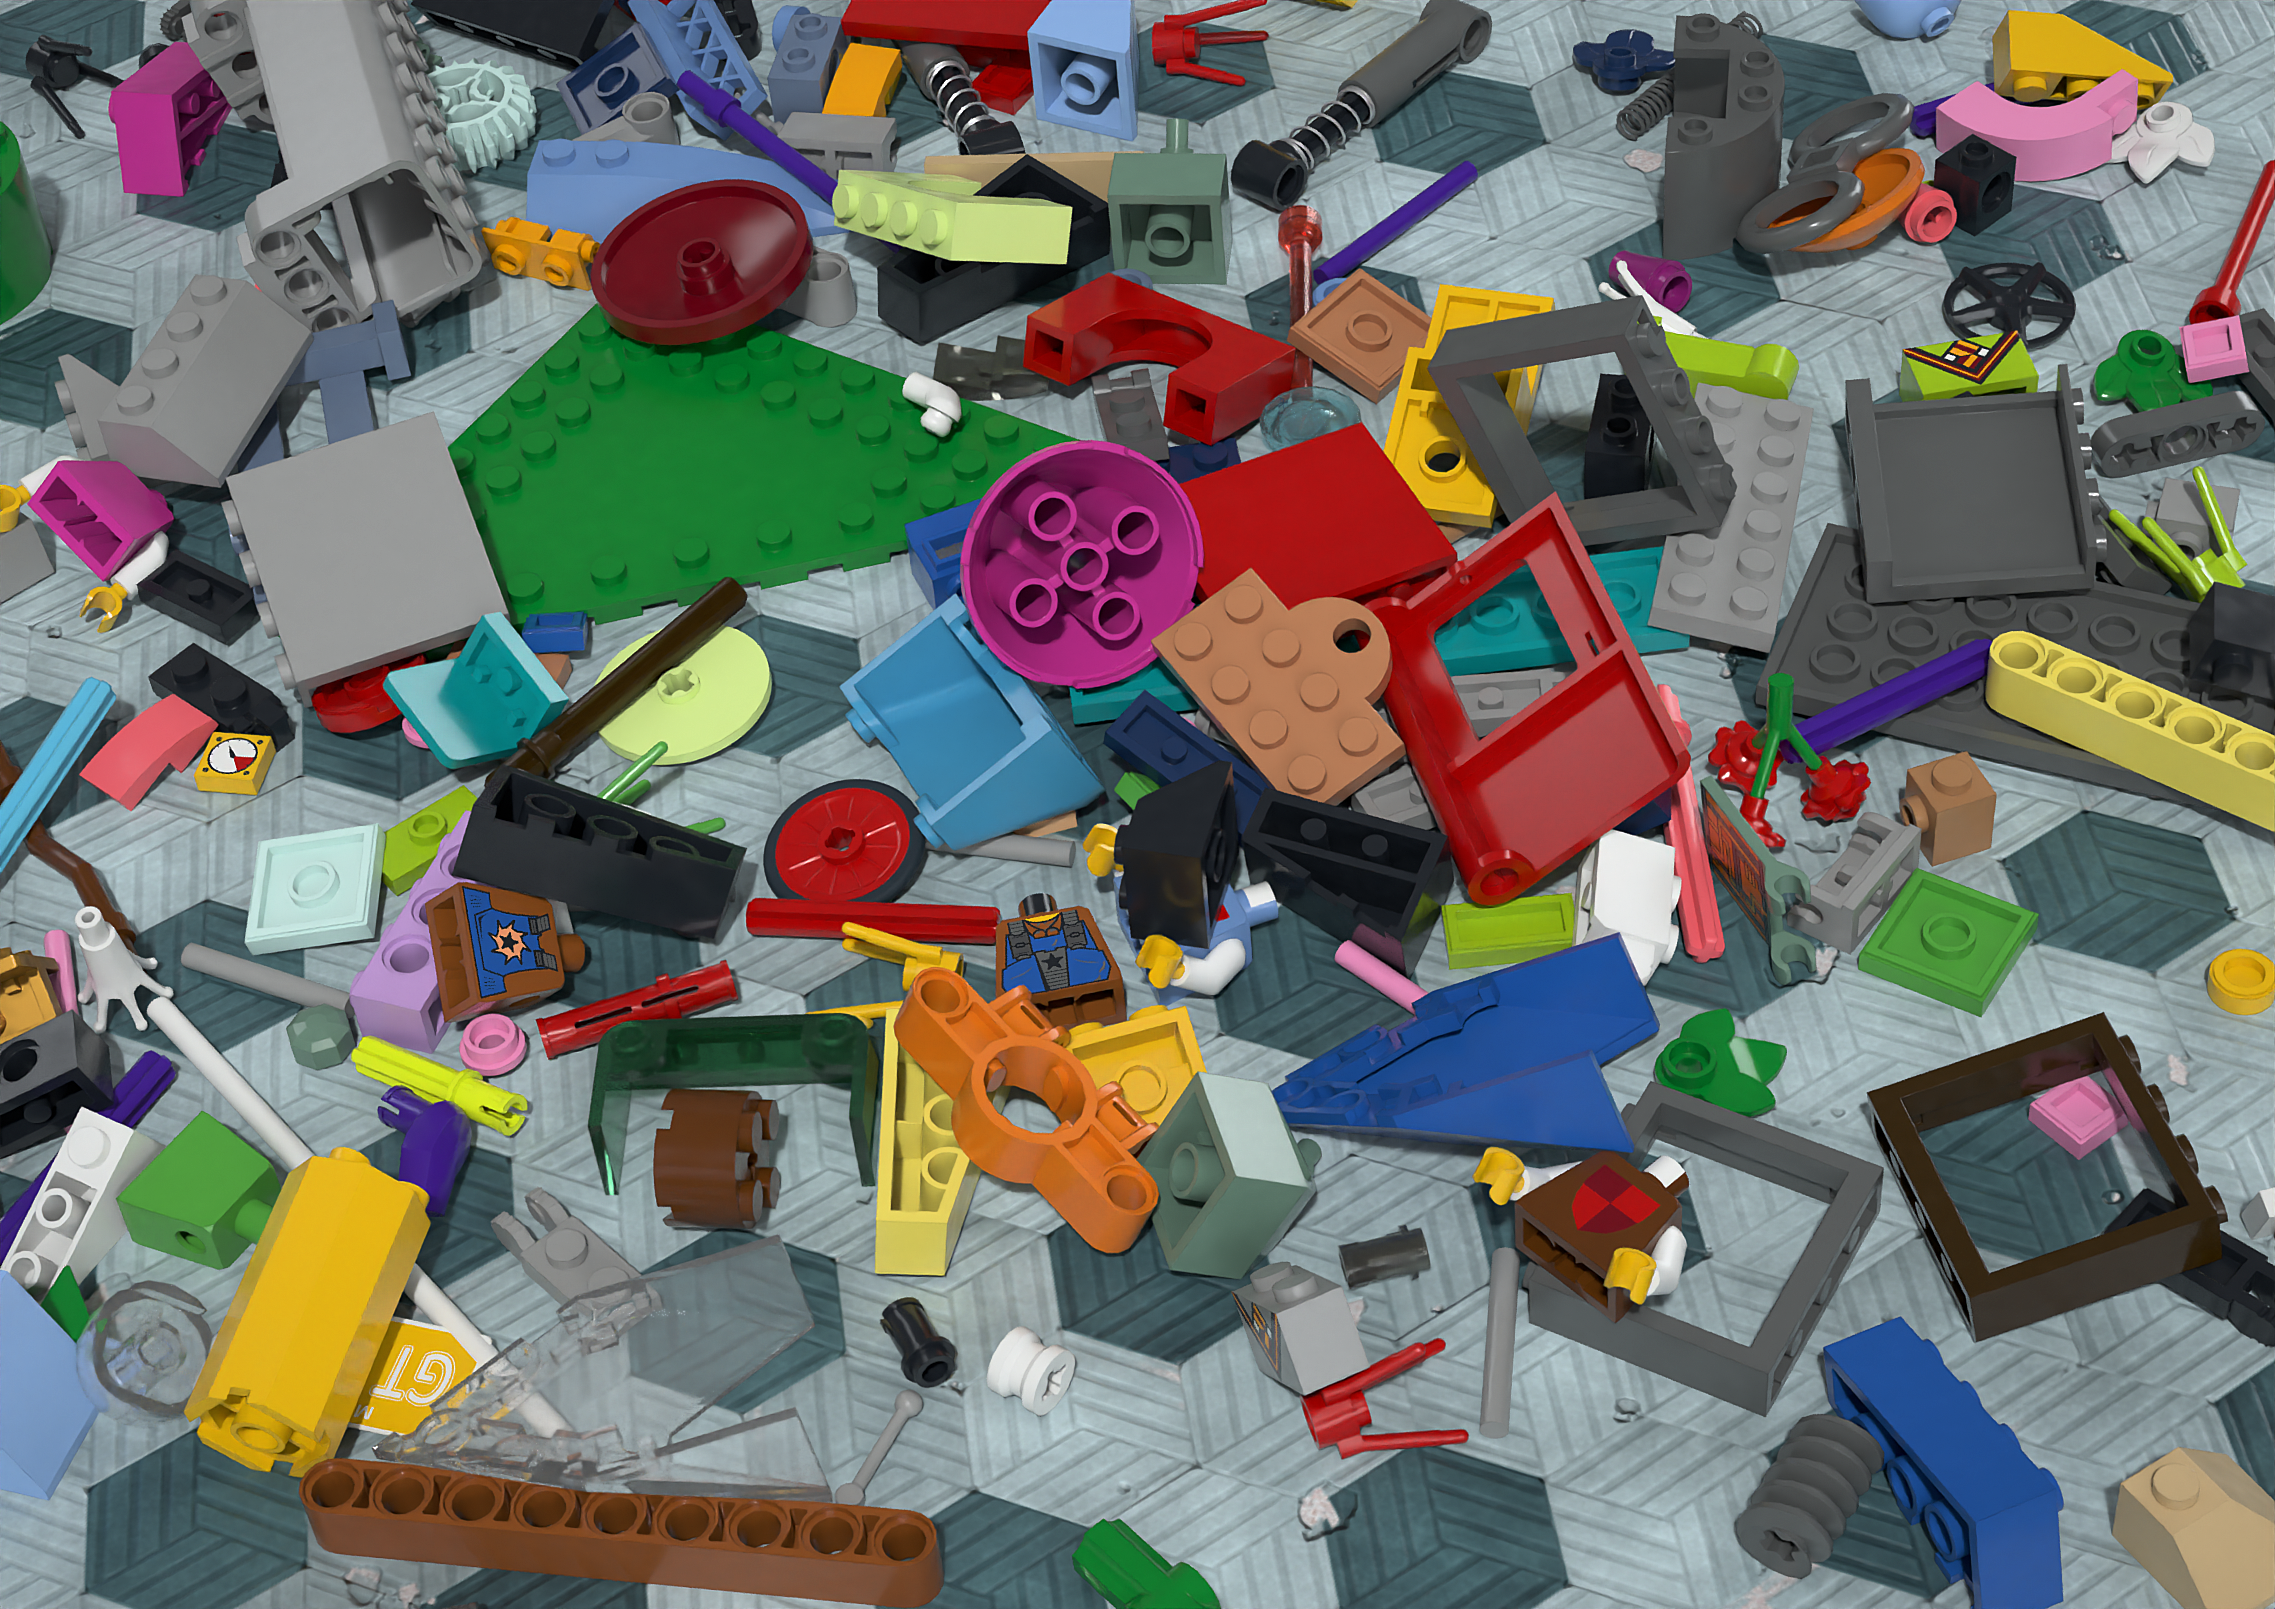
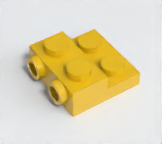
(1147, 1055)

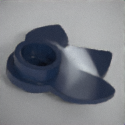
(1623, 58)

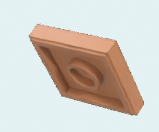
(1362, 334)

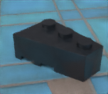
(1351, 873)

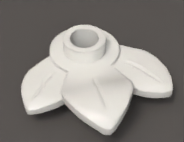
(2159, 138)

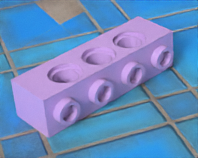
(399, 987)

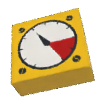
(235, 763)

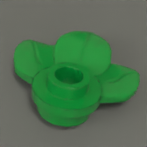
(2147, 373)
(1721, 1066)

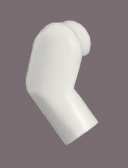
(940, 401)

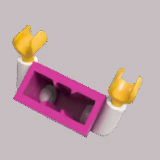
(102, 518)

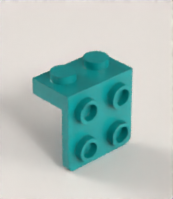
(482, 700)

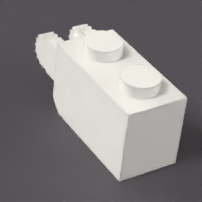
(1632, 890)

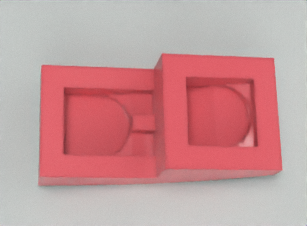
(136, 756)

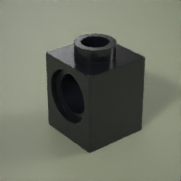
(1978, 181)

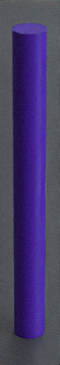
(1396, 223)

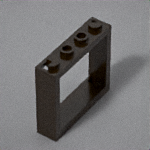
(2078, 1272)

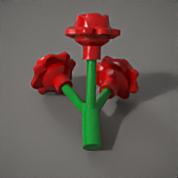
(1752, 756)

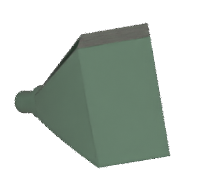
(1171, 212)
(1226, 1176)

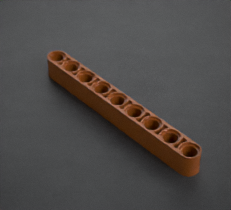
(503, 1526)

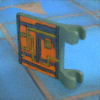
(1754, 879)

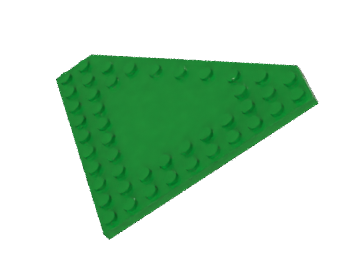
(743, 456)

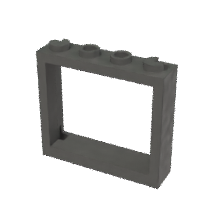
(1466, 381)
(1688, 1353)

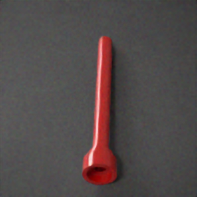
(2221, 299)

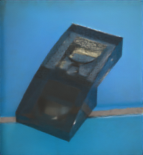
(987, 374)

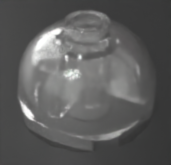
(143, 1354)

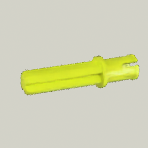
(438, 1082)

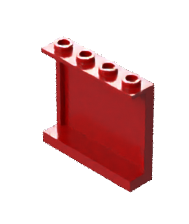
(1318, 524)

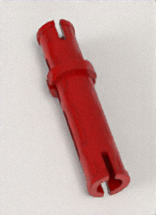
(712, 987)

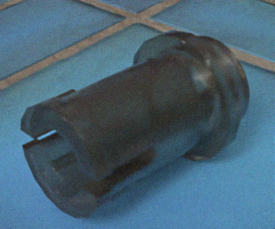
(1384, 1257)

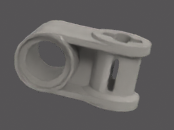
(826, 291)

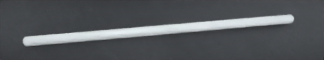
(294, 1152)

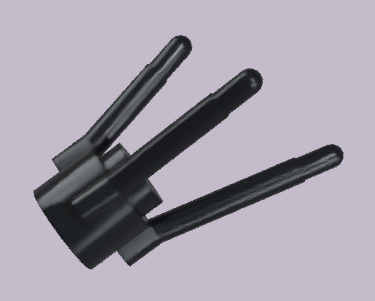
(56, 66)

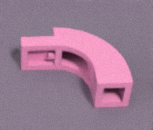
(2045, 140)

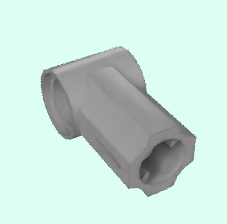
(644, 119)

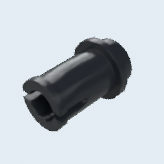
(924, 1354)

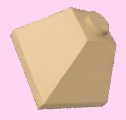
(2200, 1530)

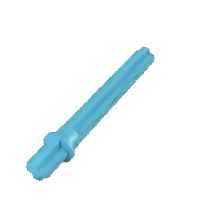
(52, 763)

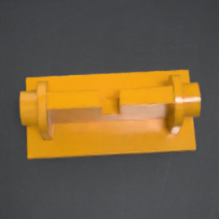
(523, 250)

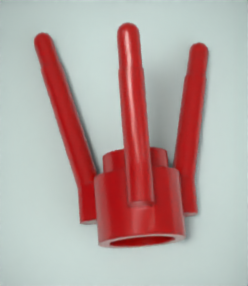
(1177, 42)
(1340, 1409)

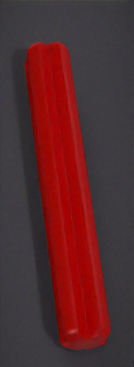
(903, 920)

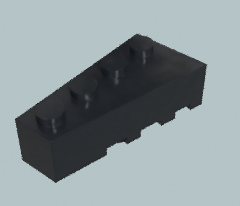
(597, 855)

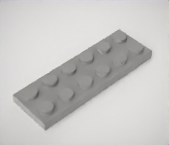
(1732, 576)

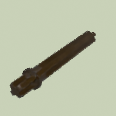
(627, 681)

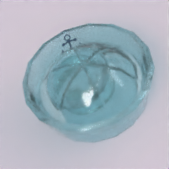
(1306, 415)

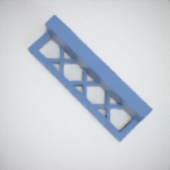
(680, 50)

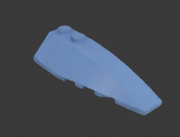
(602, 182)

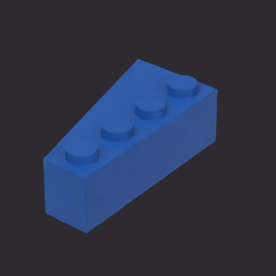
(1952, 1466)

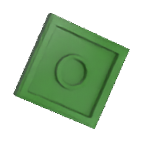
(1948, 942)

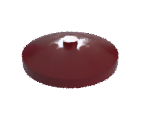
(702, 262)

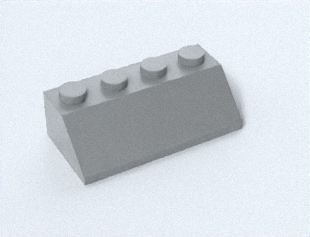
(203, 383)

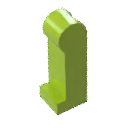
(1761, 371)

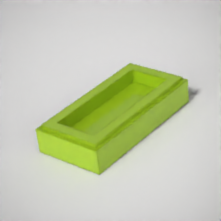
(1507, 931)

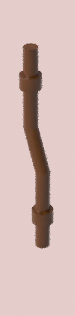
(66, 862)

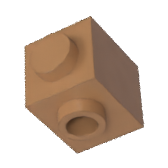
(1950, 806)

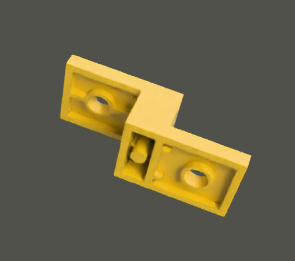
(1424, 425)

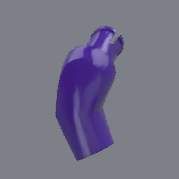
(434, 1143)

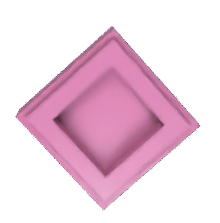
(2213, 349)
(2078, 1115)

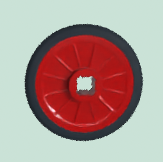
(868, 817)

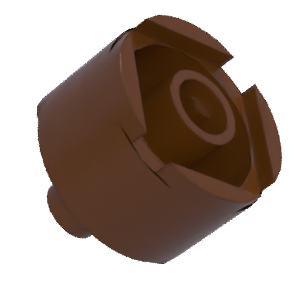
(716, 1158)

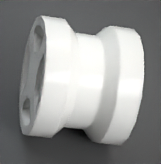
(1030, 1370)

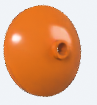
(1890, 185)

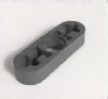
(2216, 427)

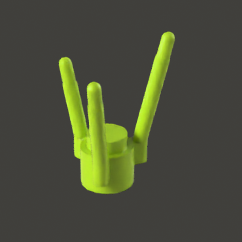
(2197, 575)

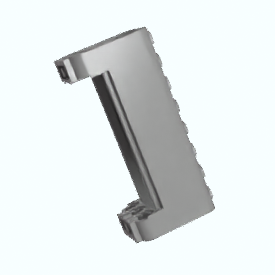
(353, 133)

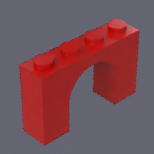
(1223, 370)

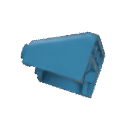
(967, 733)

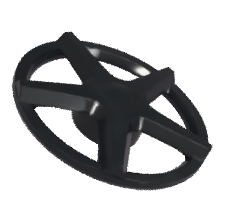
(2010, 306)

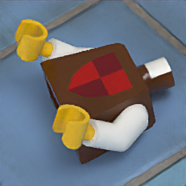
(1596, 1223)

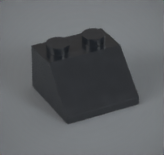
(1180, 857)

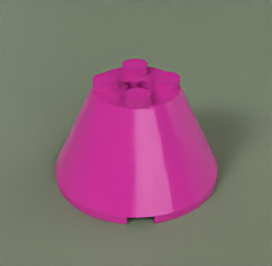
(1080, 563)

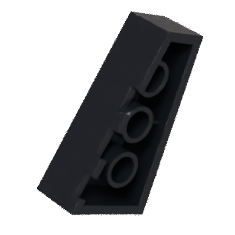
(933, 294)

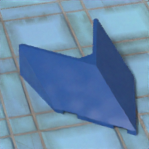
(1490, 1059)

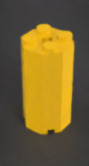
(309, 1314)

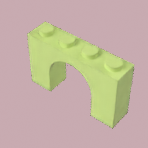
(948, 221)

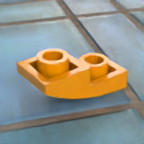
(863, 81)

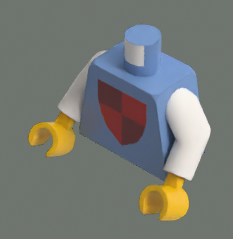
(1182, 970)

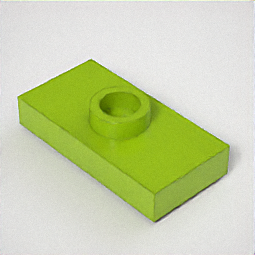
(415, 841)

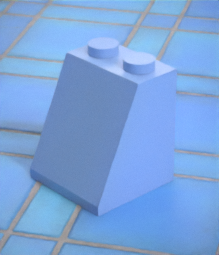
(1087, 66)
(40, 1396)

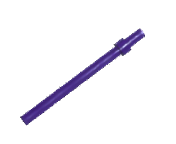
(727, 111)

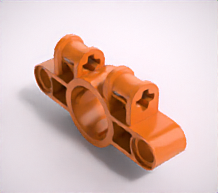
(1080, 1167)

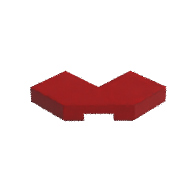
(1006, 76)

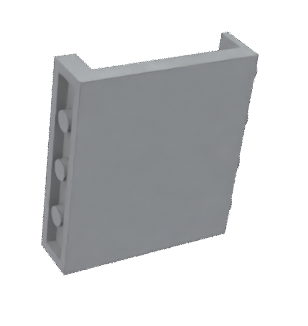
(362, 552)

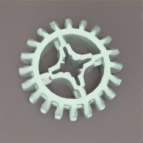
(485, 111)

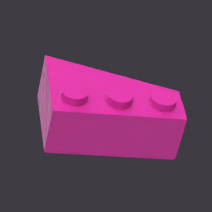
(164, 119)

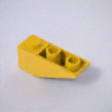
(2061, 60)

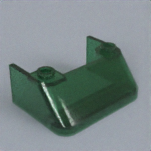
(736, 1054)

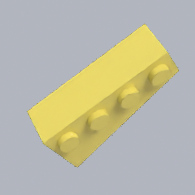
(921, 1170)

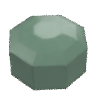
(320, 1036)

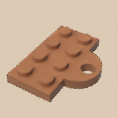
(1286, 689)

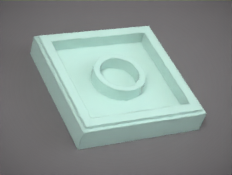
(315, 889)

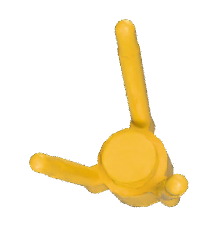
(896, 950)

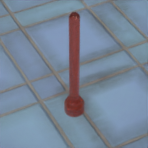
(1300, 235)

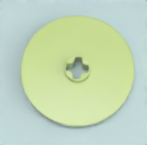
(697, 703)

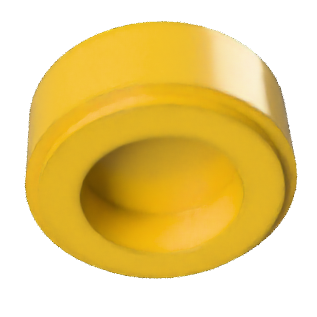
(2242, 982)

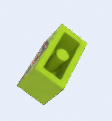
(1978, 365)

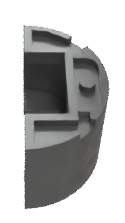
(1722, 135)

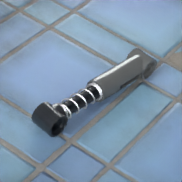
(1444, 33)
(944, 78)

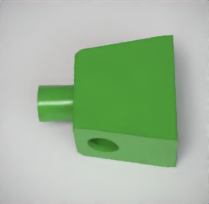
(202, 1196)

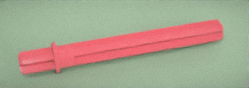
(1684, 831)

